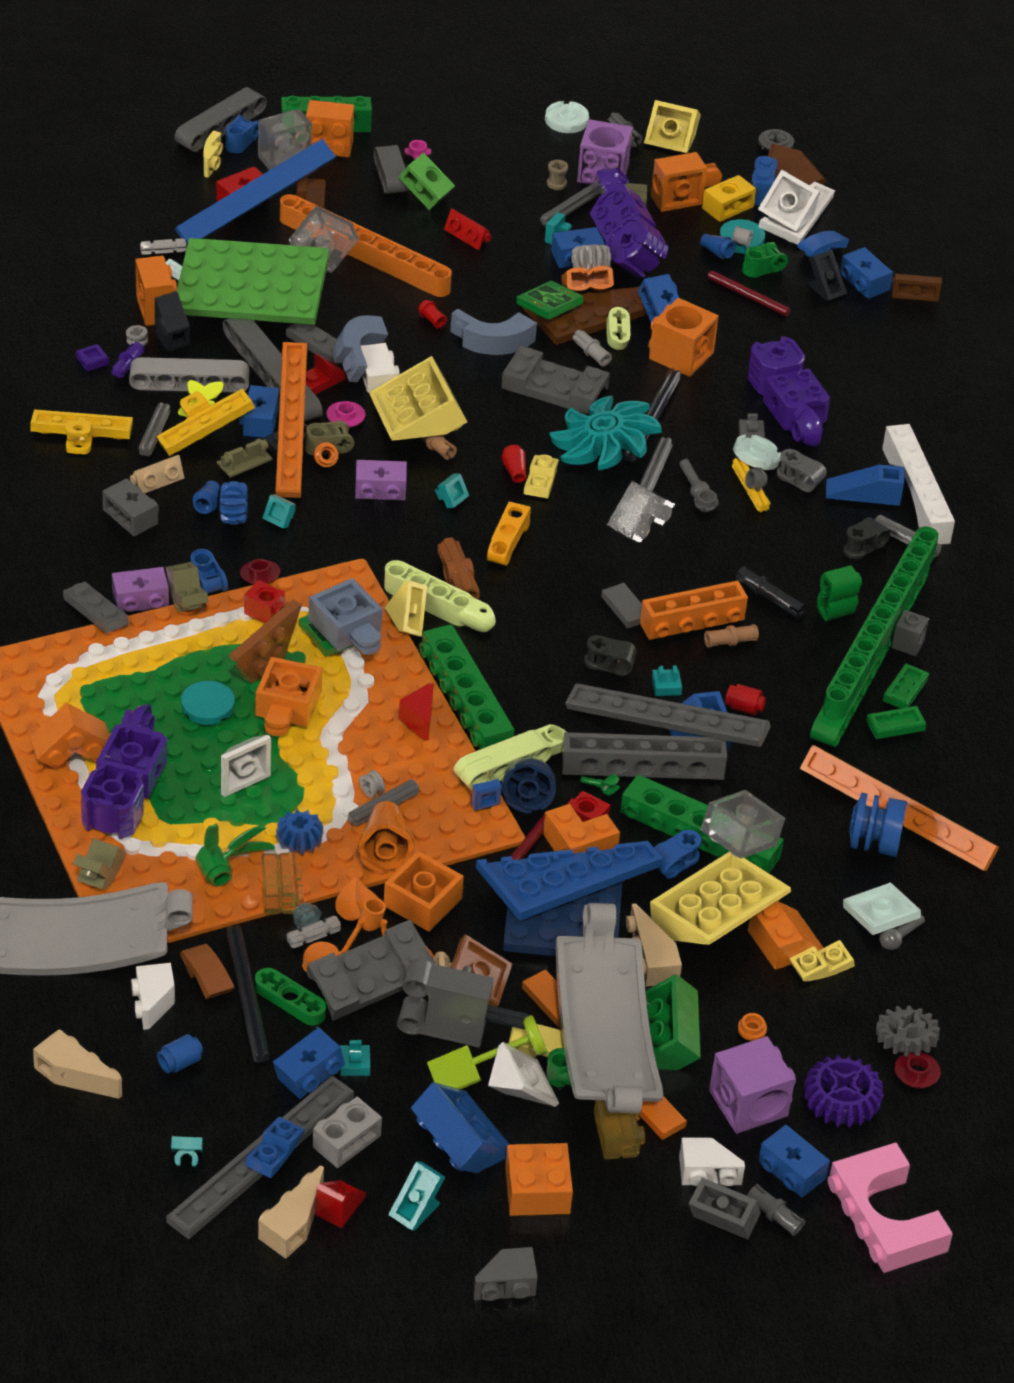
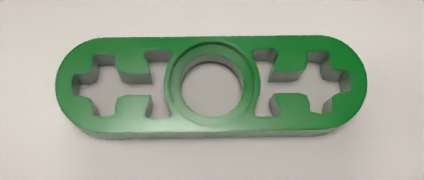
(294, 1007)

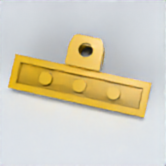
(203, 419)
(81, 427)

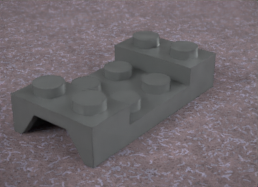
(552, 382)
(368, 970)

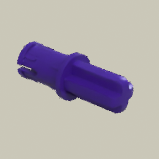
(125, 358)

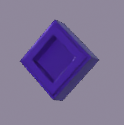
(92, 357)

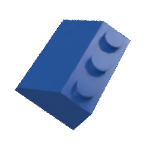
(460, 1128)

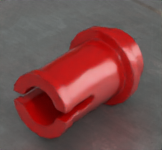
(428, 310)

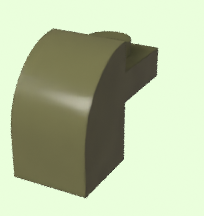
(185, 587)
(100, 864)

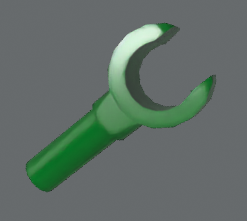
(607, 786)

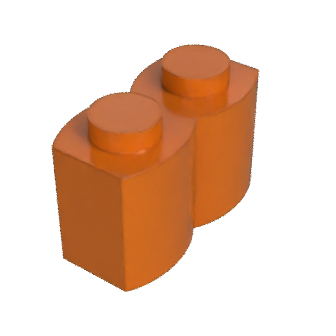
(582, 279)

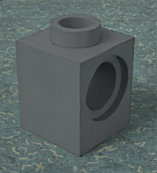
(910, 633)

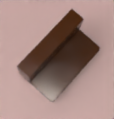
(312, 190)
(916, 287)

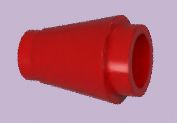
(515, 462)

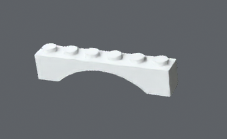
(931, 508)

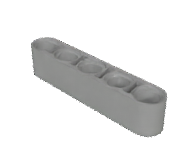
(174, 373)

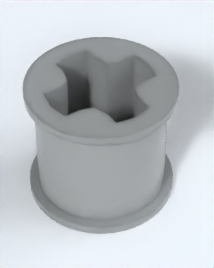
(742, 236)

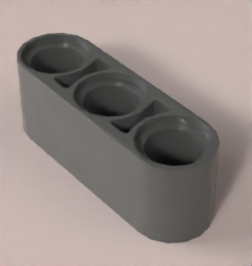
(389, 167)

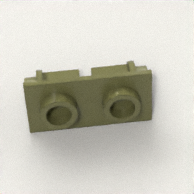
(241, 460)

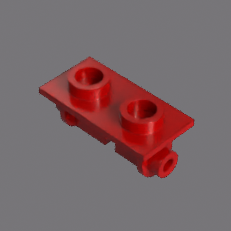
(466, 229)

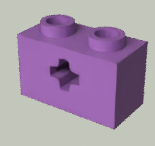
(380, 480)
(140, 589)

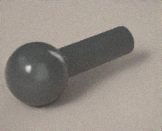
(697, 485)
(892, 938)

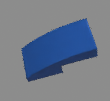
(822, 242)
(275, 1148)

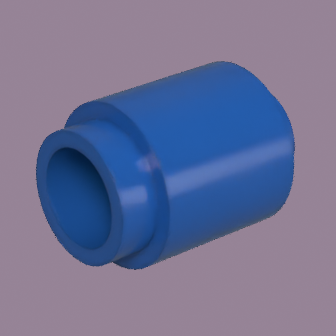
(180, 1054)

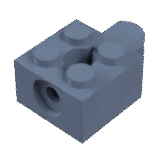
(347, 617)

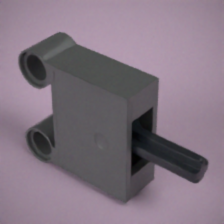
(455, 1006)

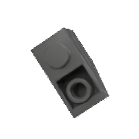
(507, 1276)

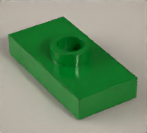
(905, 686)
(896, 722)

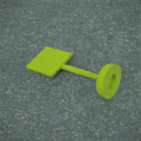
(459, 1068)

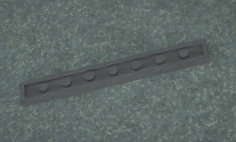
(668, 715)
(237, 1178)

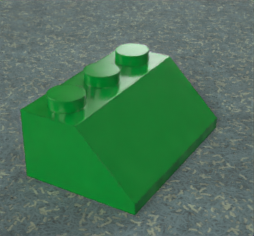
(674, 1023)

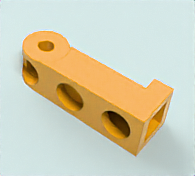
(508, 533)

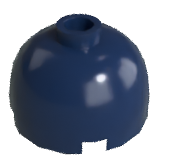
(529, 785)

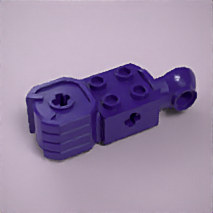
(627, 225)
(788, 390)
(124, 774)

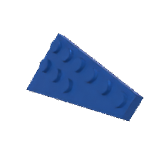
(562, 876)

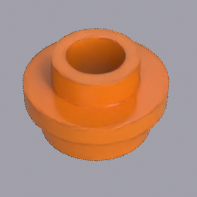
(330, 449)
(752, 1027)

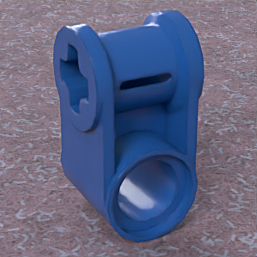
(240, 134)
(210, 574)
(679, 852)

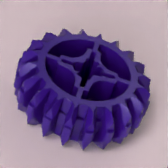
(843, 1084)

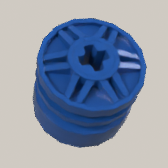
(878, 824)

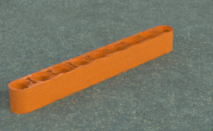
(379, 251)

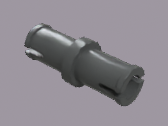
(776, 1210)

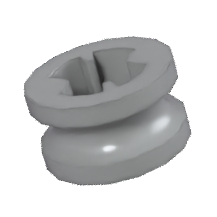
(137, 334)
(372, 784)

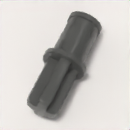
(616, 118)

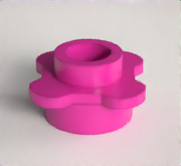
(416, 148)

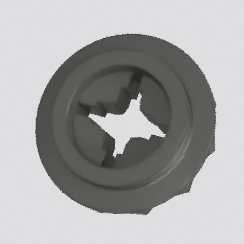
(780, 136)

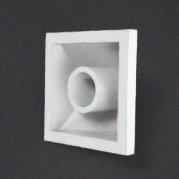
(790, 201)
(245, 764)
(520, 1076)

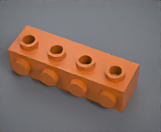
(693, 610)

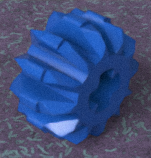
(233, 503)
(299, 831)

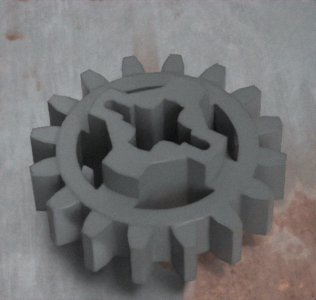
(907, 1031)

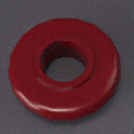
(260, 570)
(915, 1078)

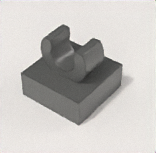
(751, 426)

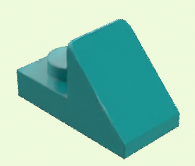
(417, 1196)

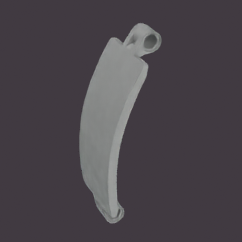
(89, 930)
(606, 1015)

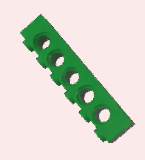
(465, 687)
(675, 812)

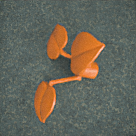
(352, 903)

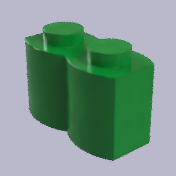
(838, 593)

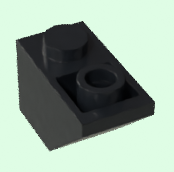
(171, 322)

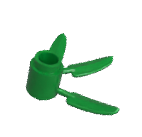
(214, 861)

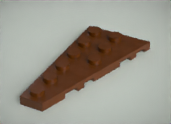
(590, 315)

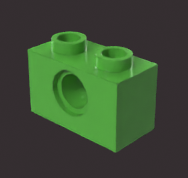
(426, 181)

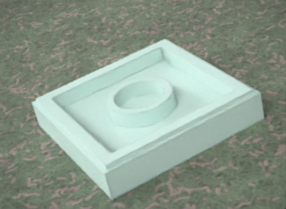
(881, 908)

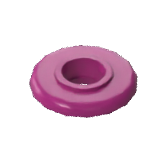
(354, 416)

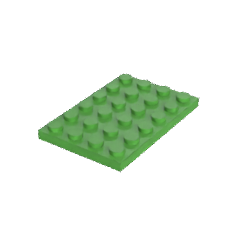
(252, 280)

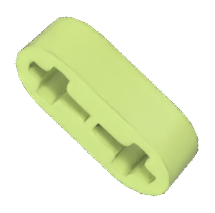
(622, 328)

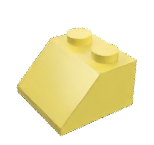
(672, 127)

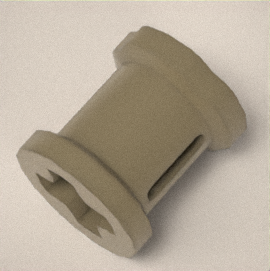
(557, 174)

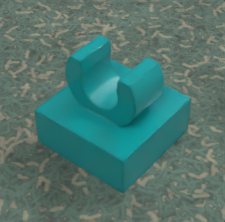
(556, 224)
(452, 491)
(279, 511)
(666, 681)
(356, 1059)
(187, 1146)

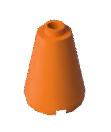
(386, 839)

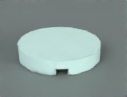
(566, 117)
(757, 452)

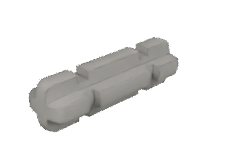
(163, 246)
(313, 931)

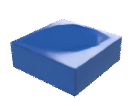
(486, 794)

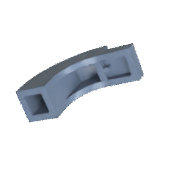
(356, 333)
(493, 337)

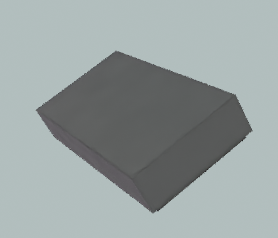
(623, 604)

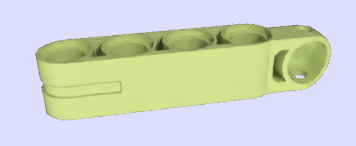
(441, 598)
(494, 760)

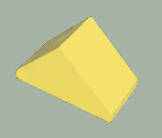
(408, 608)

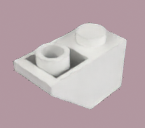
(155, 992)
(710, 1161)

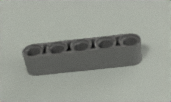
(197, 130)

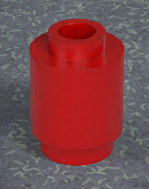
(745, 699)

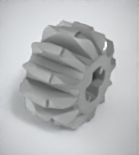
(591, 256)

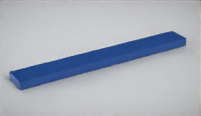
(256, 192)

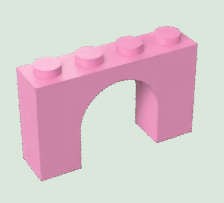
(889, 1241)

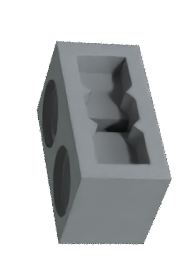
(346, 1131)

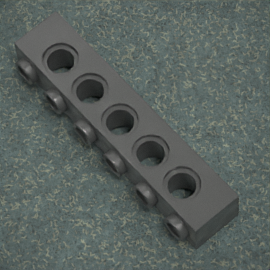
(644, 756)

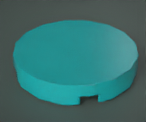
(758, 233)
(207, 702)

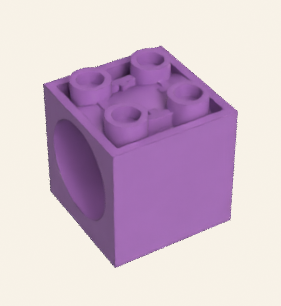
(603, 148)
(752, 1084)

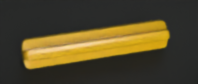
(758, 497)

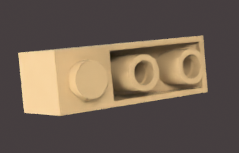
(658, 949)
(72, 1066)
(290, 1220)

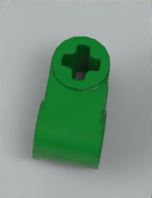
(763, 260)

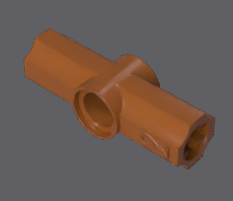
(456, 568)

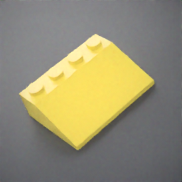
(418, 403)
(715, 900)

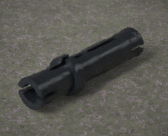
(762, 587)

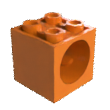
(683, 336)

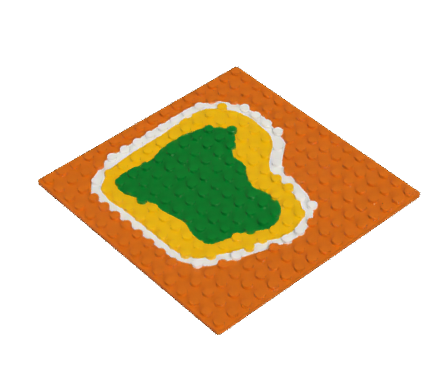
(311, 766)

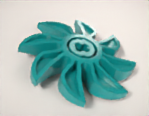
(605, 432)

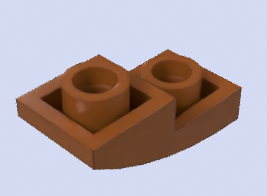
(208, 970)

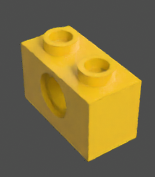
(729, 198)

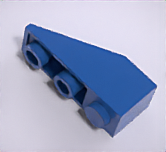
(874, 485)

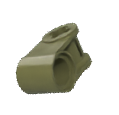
(328, 432)

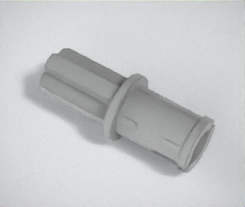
(592, 347)

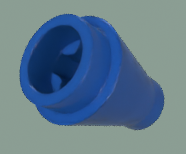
(718, 245)
(206, 498)

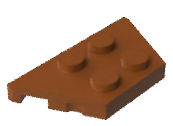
(267, 642)

